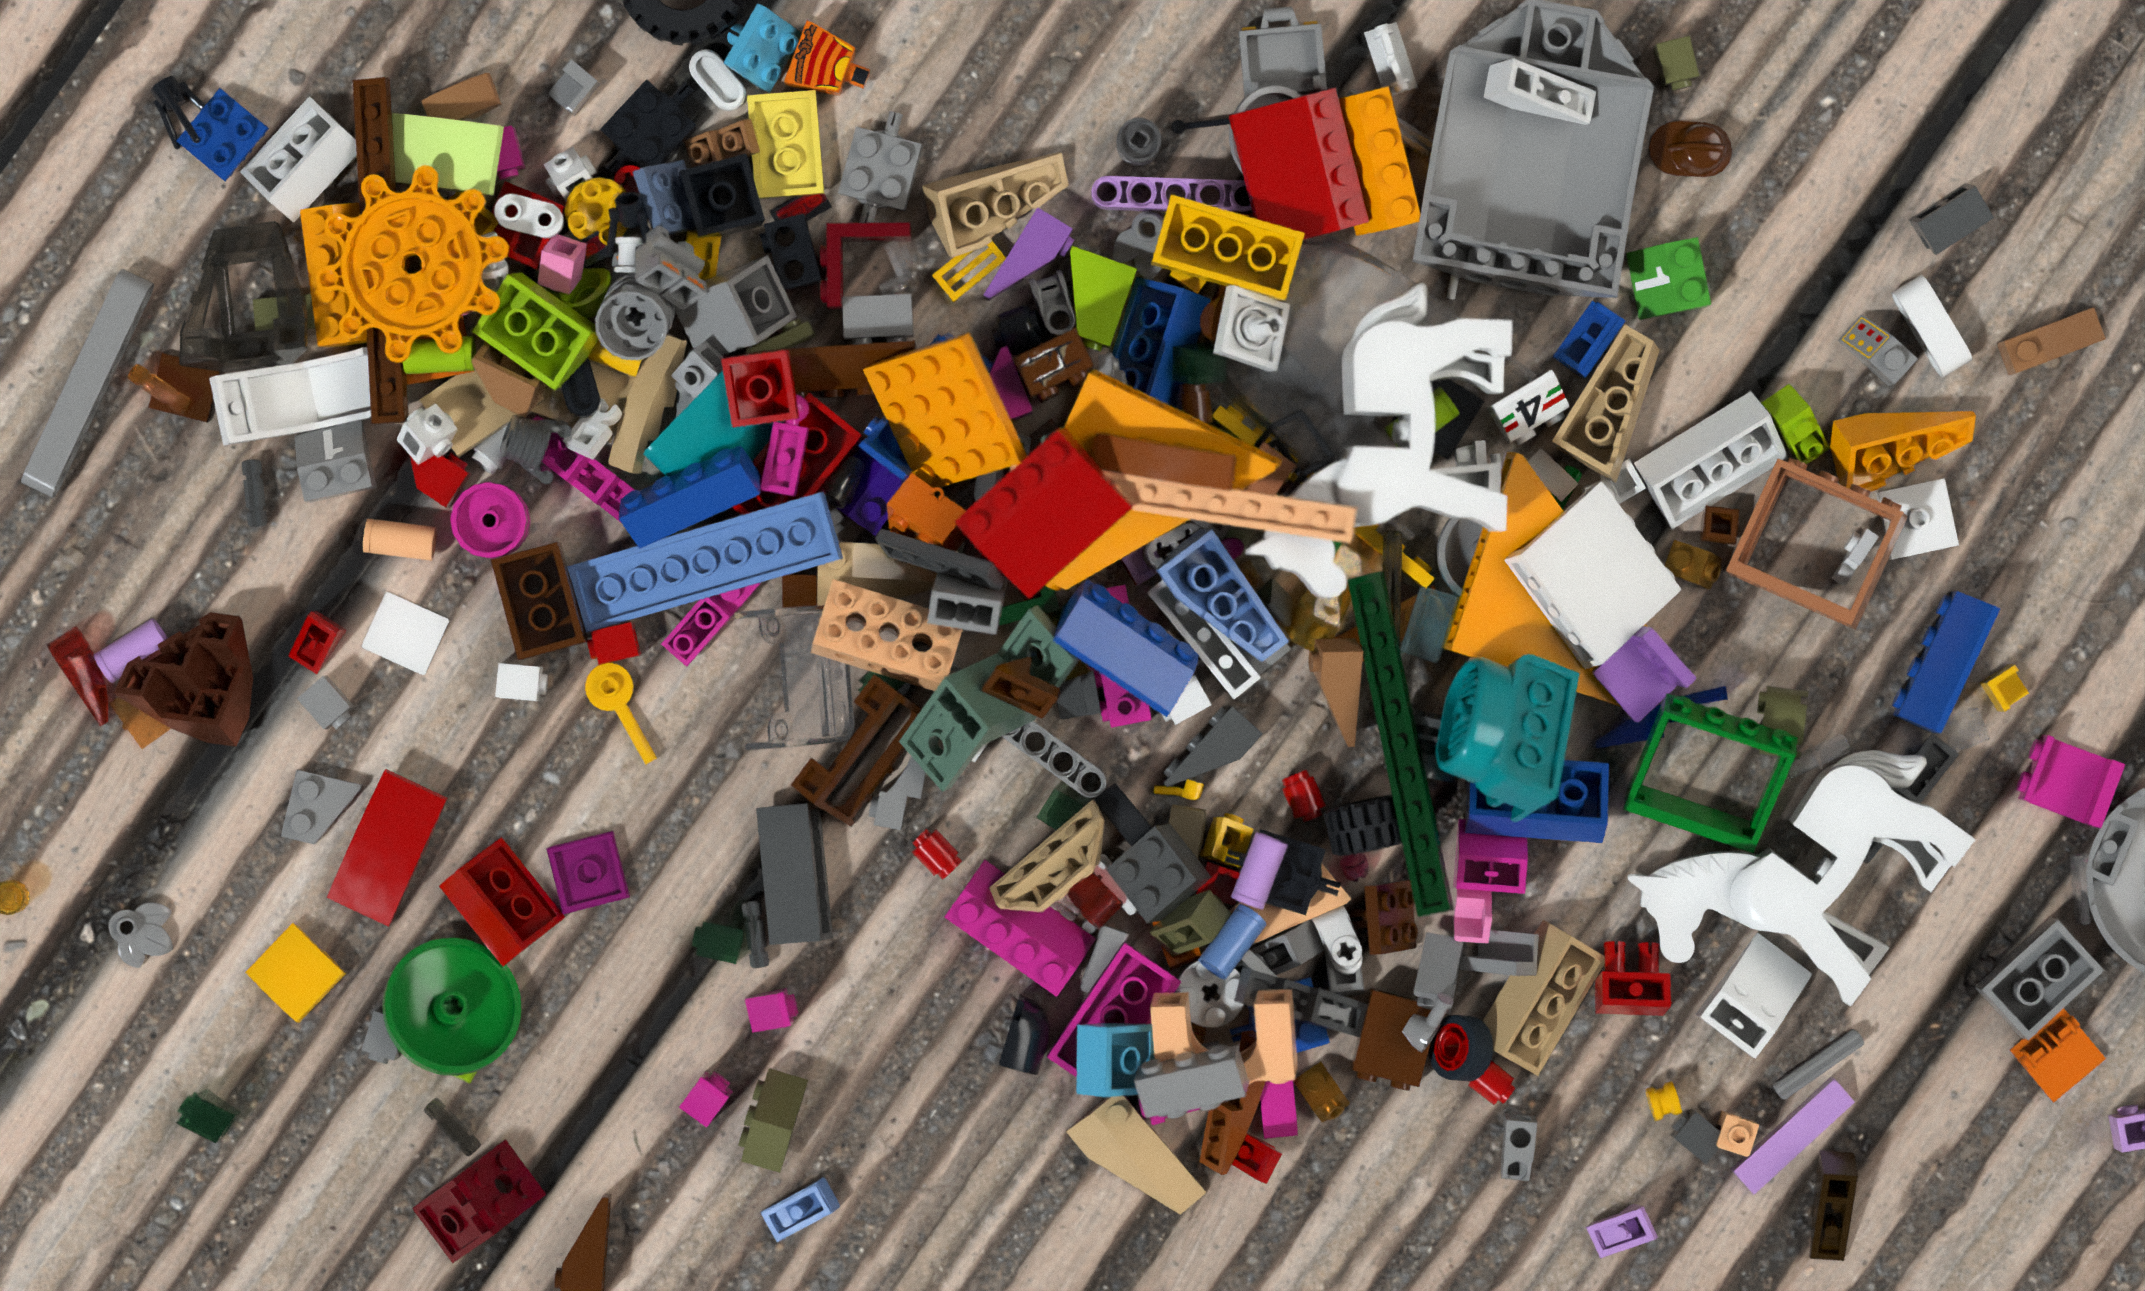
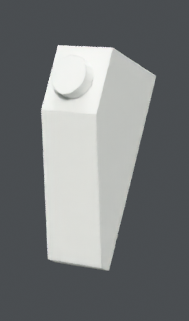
(1538, 92)

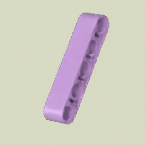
(1158, 188)

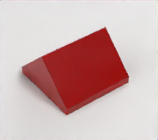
(760, 387)

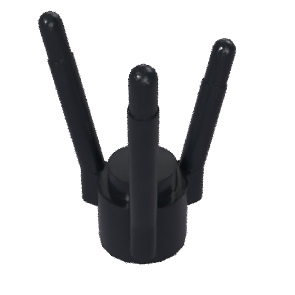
(170, 97)
(630, 213)

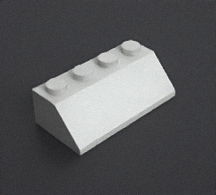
(1711, 459)

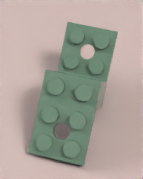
(970, 718)

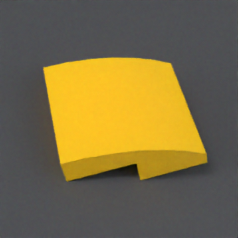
(295, 973)

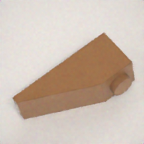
(2051, 341)
(1338, 674)

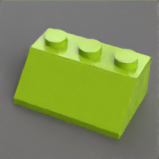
(538, 331)

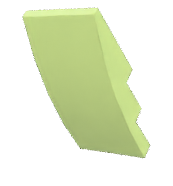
(458, 150)

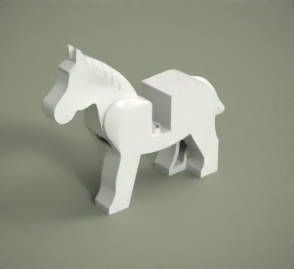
(1390, 374)
(1844, 814)

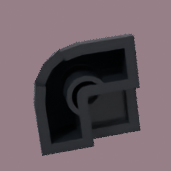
(1026, 1037)

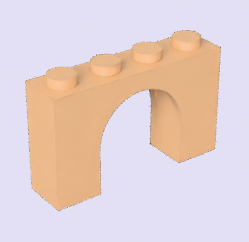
(1267, 1059)

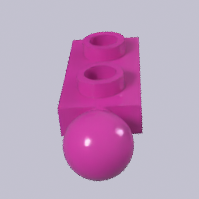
(786, 454)

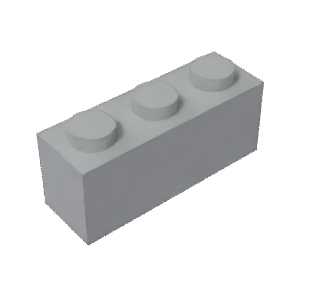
(1191, 1080)

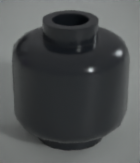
(1019, 329)

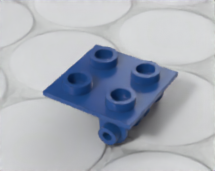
(225, 134)

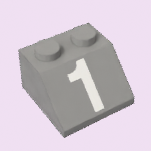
(334, 462)

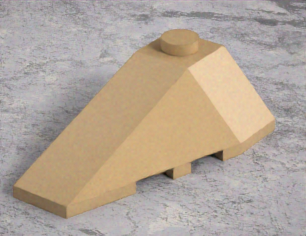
(982, 203)

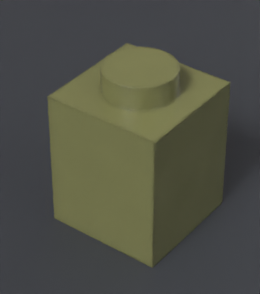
(1676, 63)

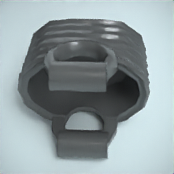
(527, 442)

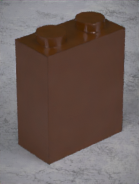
(1383, 1047)

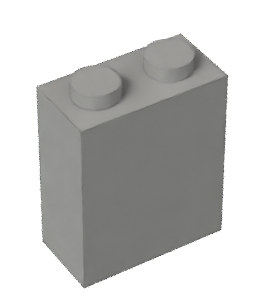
(965, 605)

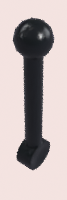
(1179, 126)

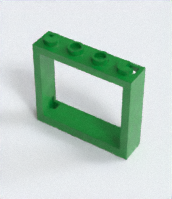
(1697, 817)

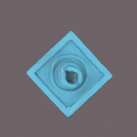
(762, 47)

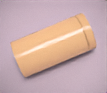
(399, 539)

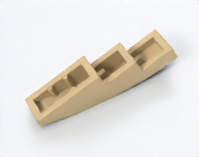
(645, 404)

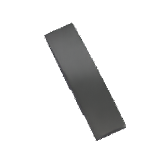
(1939, 759)
(1309, 1003)

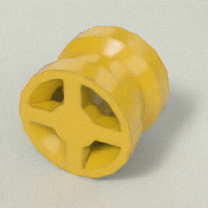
(1663, 1101)

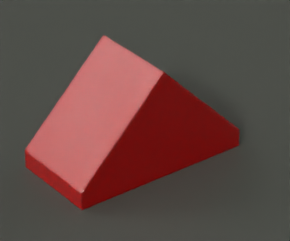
(316, 641)

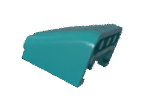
(704, 431)

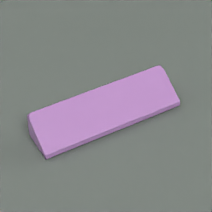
(1792, 1135)

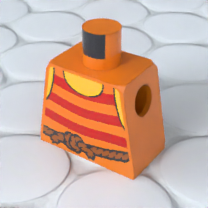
(824, 63)

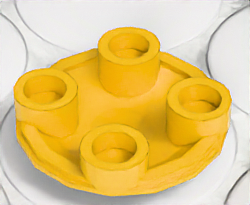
(588, 208)

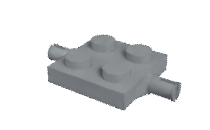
(880, 168)

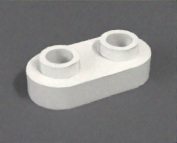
(528, 216)

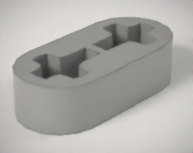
(1168, 539)

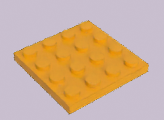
(945, 412)

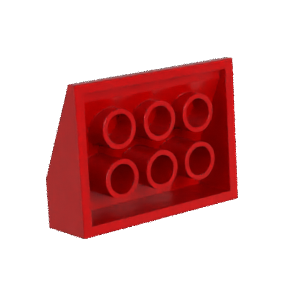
(1300, 164)
(1044, 513)

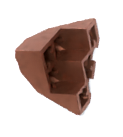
(196, 681)

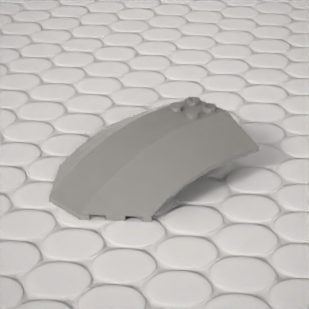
(1531, 194)

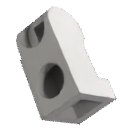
(1518, 1146)

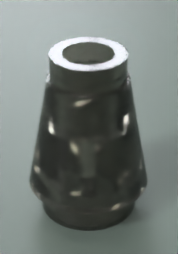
(843, 483)

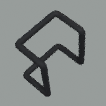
(1302, 475)

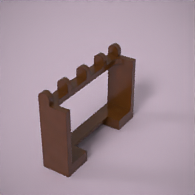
(817, 782)

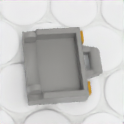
(1282, 55)

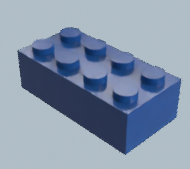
(1575, 815)

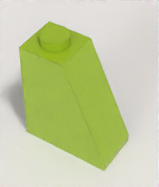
(1099, 296)

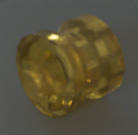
(7, 898)

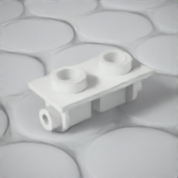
(1390, 58)

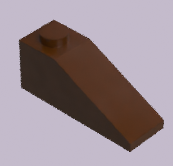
(586, 1261)

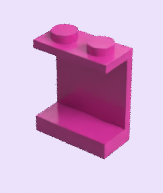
(2069, 781)

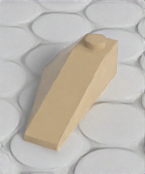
(873, 570)
(1131, 1149)

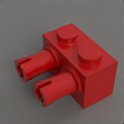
(1632, 992)

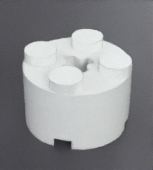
(1211, 1011)

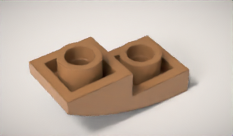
(464, 100)
(722, 143)

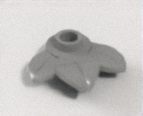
(1138, 246)
(146, 932)

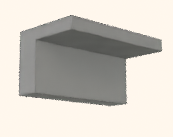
(1505, 954)

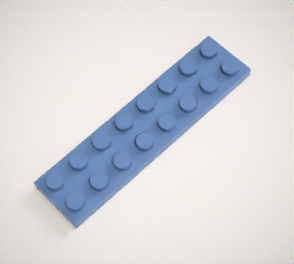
(705, 562)

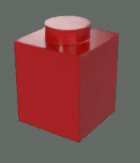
(614, 643)

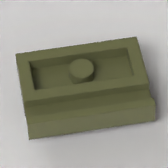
(792, 335)

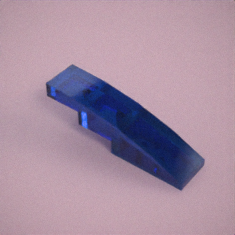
(1630, 731)

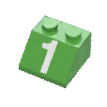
(1668, 278)

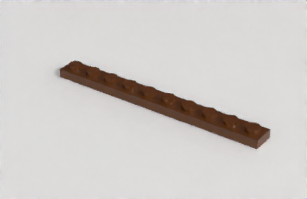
(376, 157)

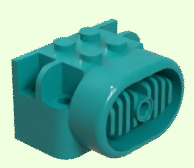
(1508, 729)

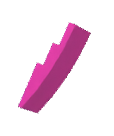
(586, 475)

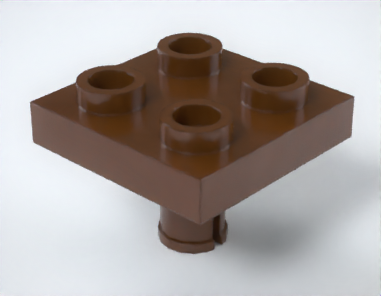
(1388, 917)

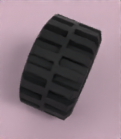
(1363, 826)

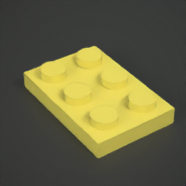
(788, 144)

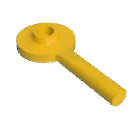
(611, 689)

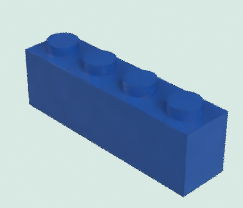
(689, 496)

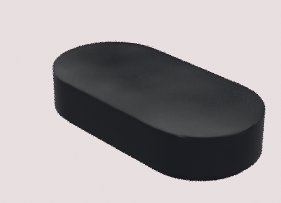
(581, 392)

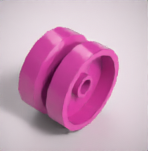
(511, 523)

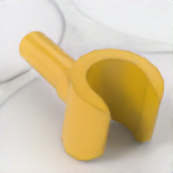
(1192, 790)

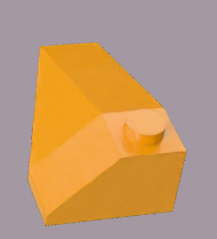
(1881, 445)

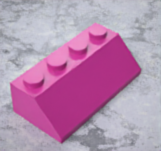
(1035, 943)
(1119, 996)

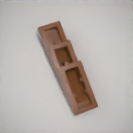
(1165, 461)
(1230, 1122)

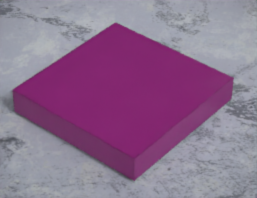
(588, 872)

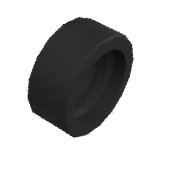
(1123, 814)

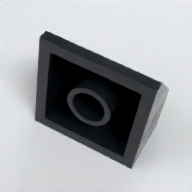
(722, 197)

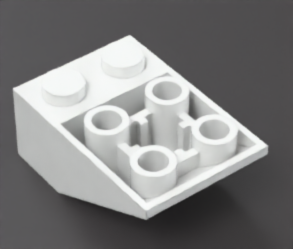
(1754, 995)

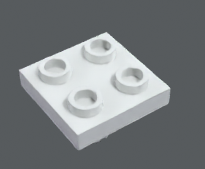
(1251, 328)

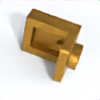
(1693, 564)
(1321, 1092)

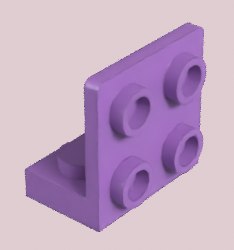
(1642, 673)

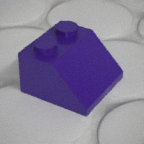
(873, 494)

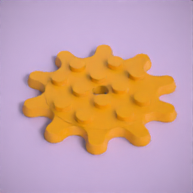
(376, 254)

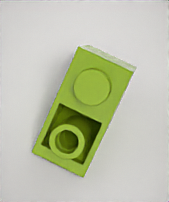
(1796, 424)

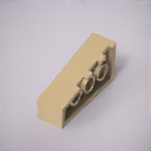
(1609, 406)

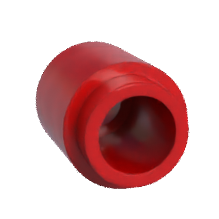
(1303, 796)
(936, 853)
(1494, 1084)

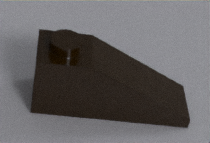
(1833, 1204)

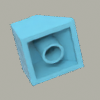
(1110, 1057)

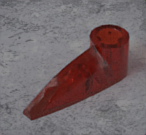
(79, 665)
(1094, 900)

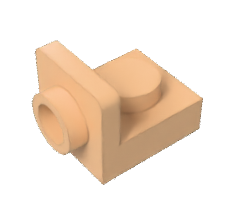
(1736, 1133)

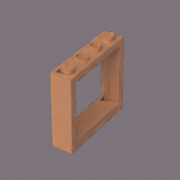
(1828, 484)

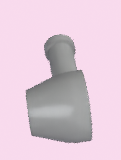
(1422, 1029)

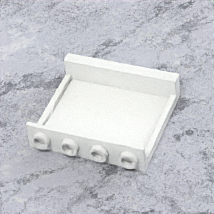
(1594, 576)

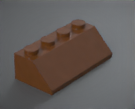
(840, 367)

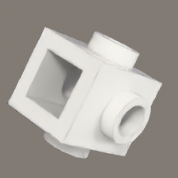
(568, 171)
(427, 433)

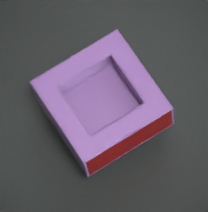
(1137, 567)

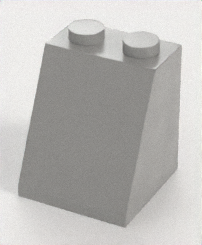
(738, 308)

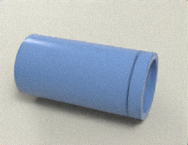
(1232, 941)

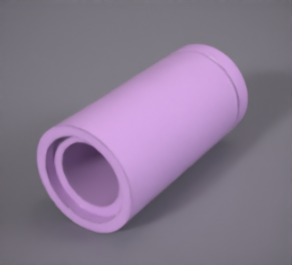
(138, 642)
(1259, 870)

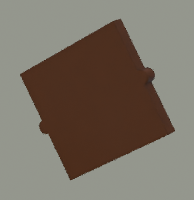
(190, 382)

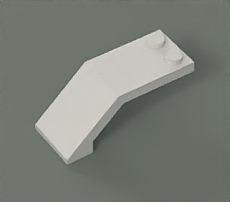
(292, 397)

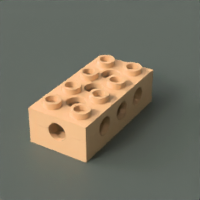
(866, 647)

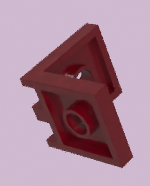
(832, 254)
(477, 1203)

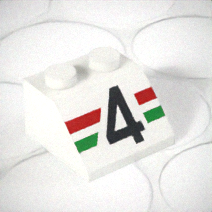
(1529, 407)

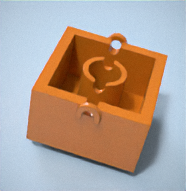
(924, 517)

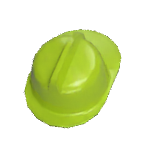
(588, 293)

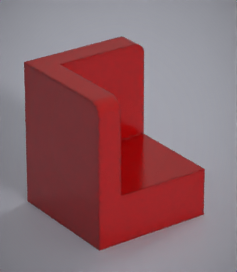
(1221, 883)

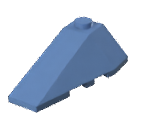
(1215, 589)

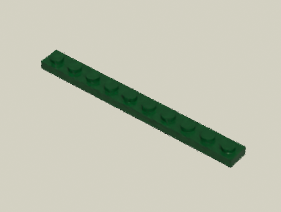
(1400, 744)

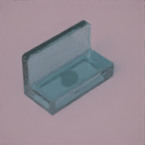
(1429, 624)

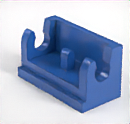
(1588, 339)

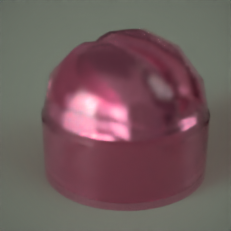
(1354, 866)

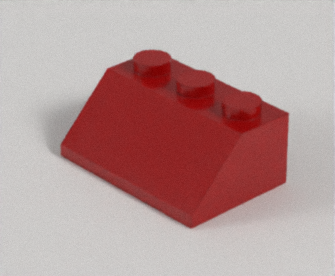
(501, 901)

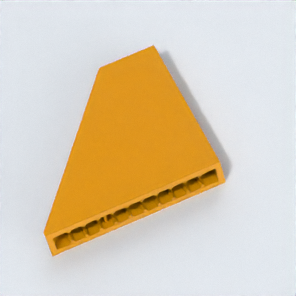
(1127, 412)
(1494, 609)

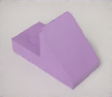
(1622, 1231)

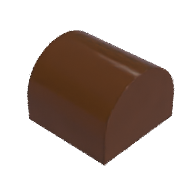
(1719, 525)

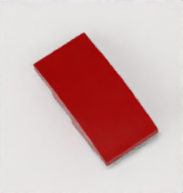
(387, 847)

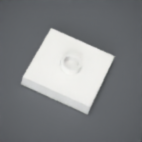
(1929, 518)

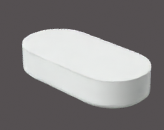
(717, 80)

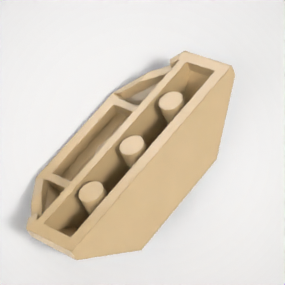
(1053, 865)

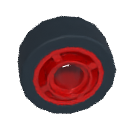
(1461, 1048)

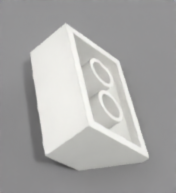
(301, 159)

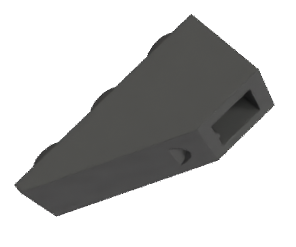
(1222, 744)

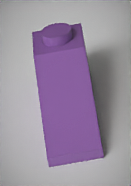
(1035, 248)

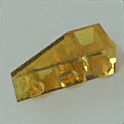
(1322, 617)

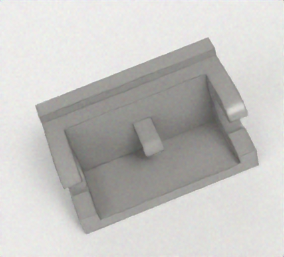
(1438, 969)

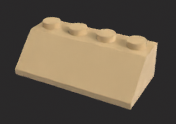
(1537, 1009)

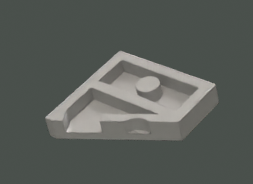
(315, 805)

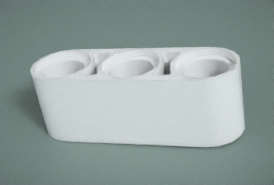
(1931, 326)

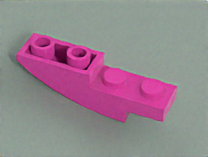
(705, 622)

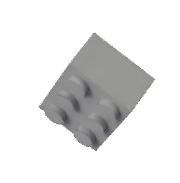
(2039, 978)

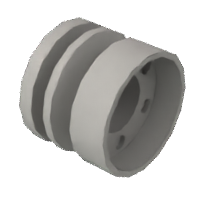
(624, 330)

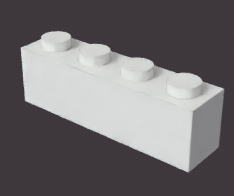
(1212, 646)

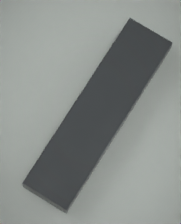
(940, 560)

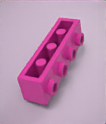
(1119, 704)

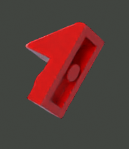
(1257, 1158)

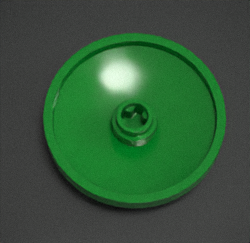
(451, 1006)

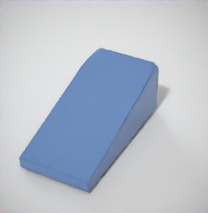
(800, 1209)

